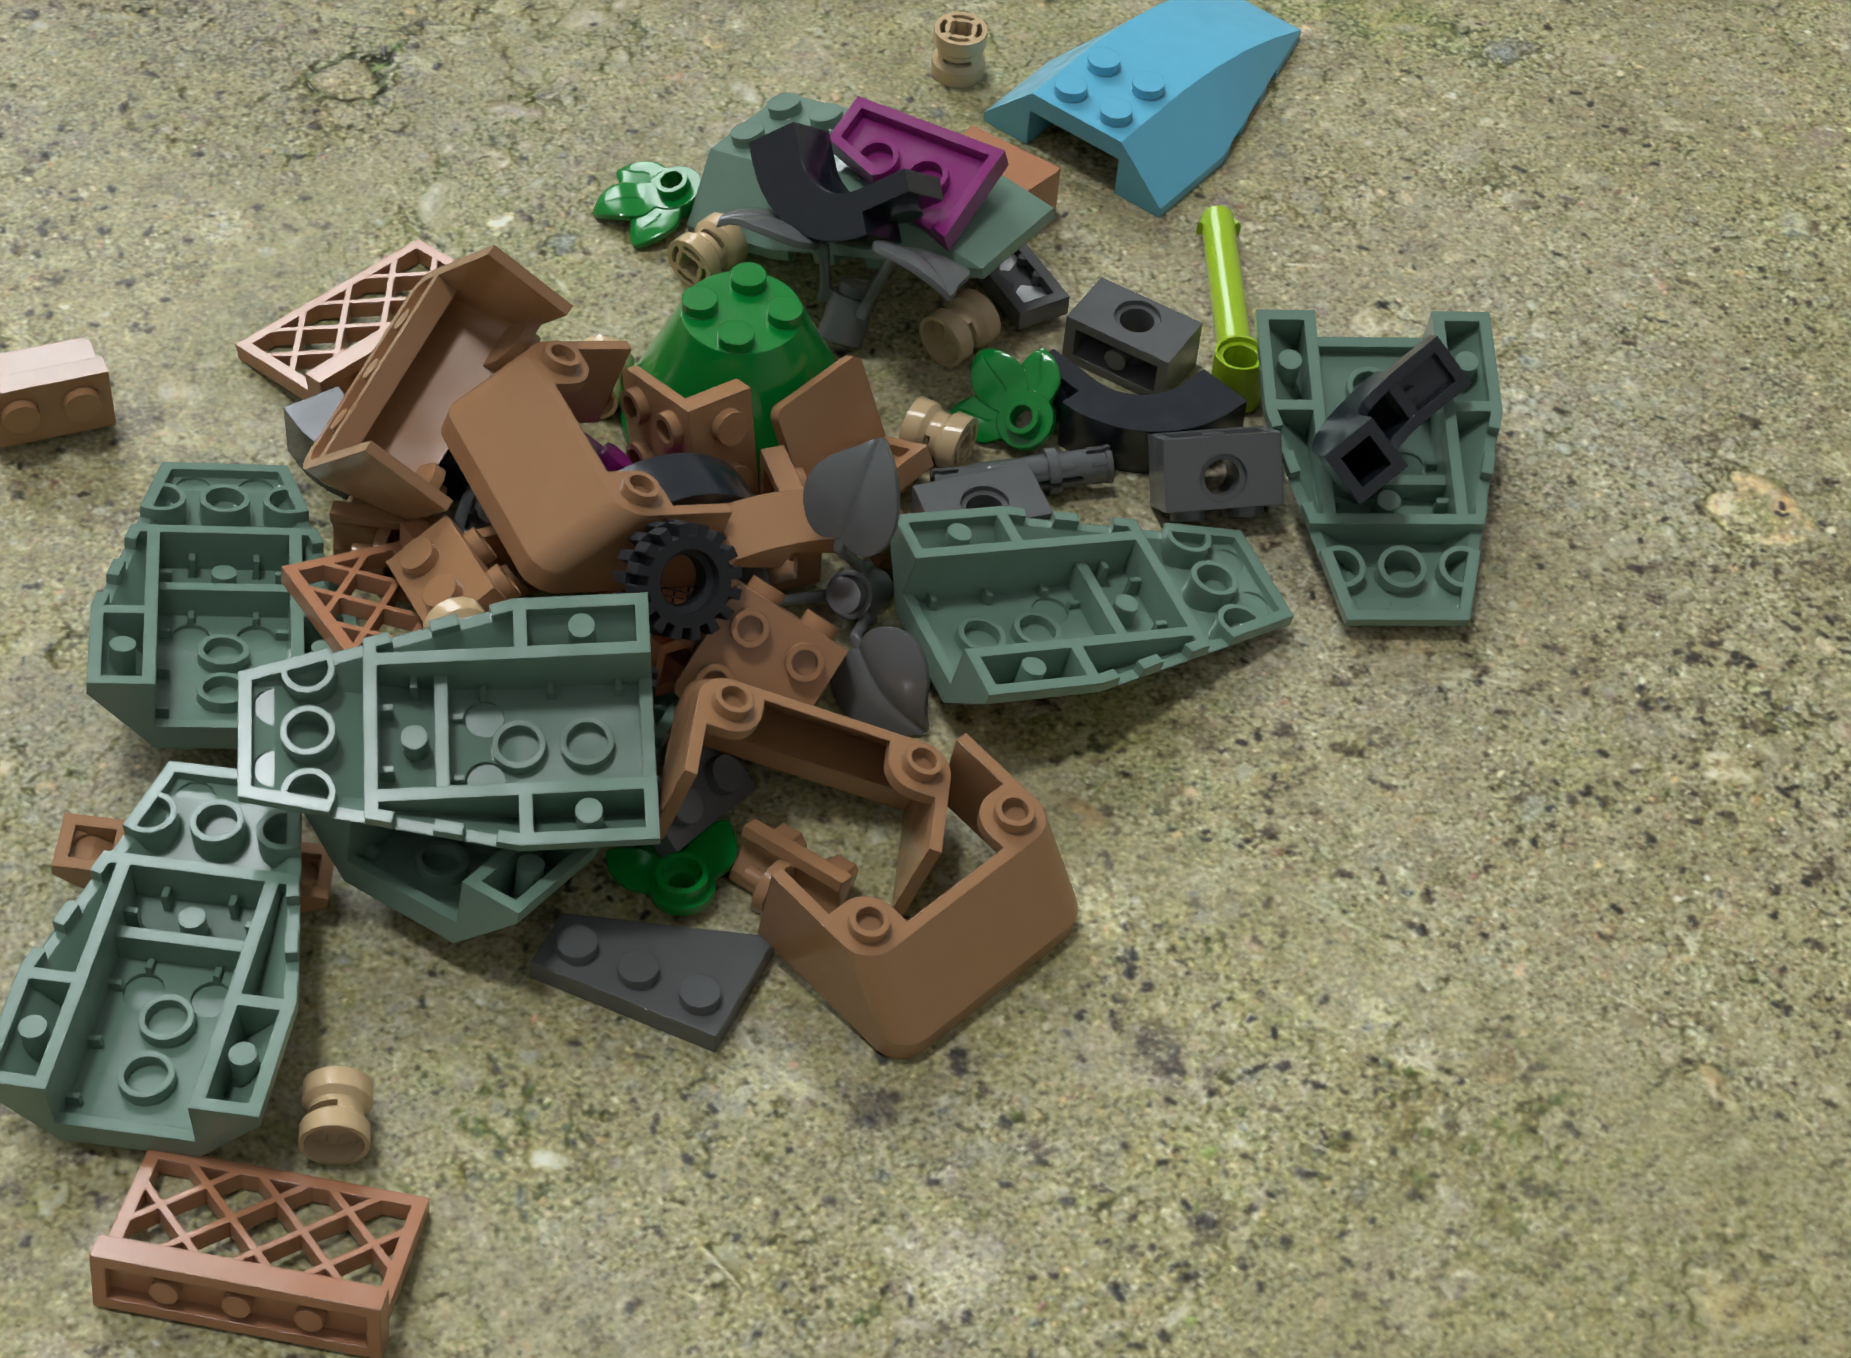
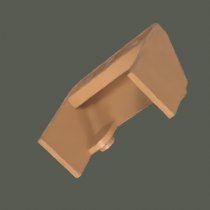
(439, 346)
(545, 482)
(819, 749)
(925, 975)

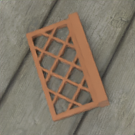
(337, 365)
(351, 573)
(245, 1290)

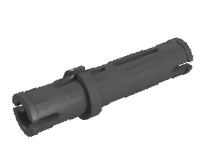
(1051, 468)

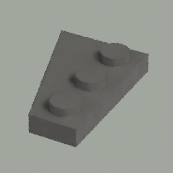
(655, 973)

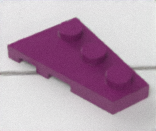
(884, 141)

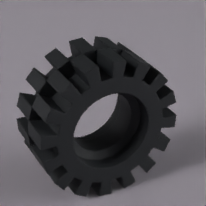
(712, 577)

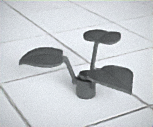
(853, 301)
(858, 504)

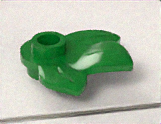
(650, 198)
(1006, 391)
(692, 867)

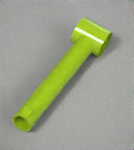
(1235, 350)

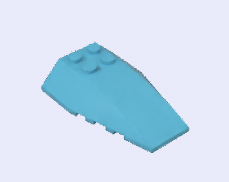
(1157, 93)

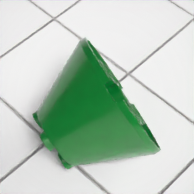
(743, 330)

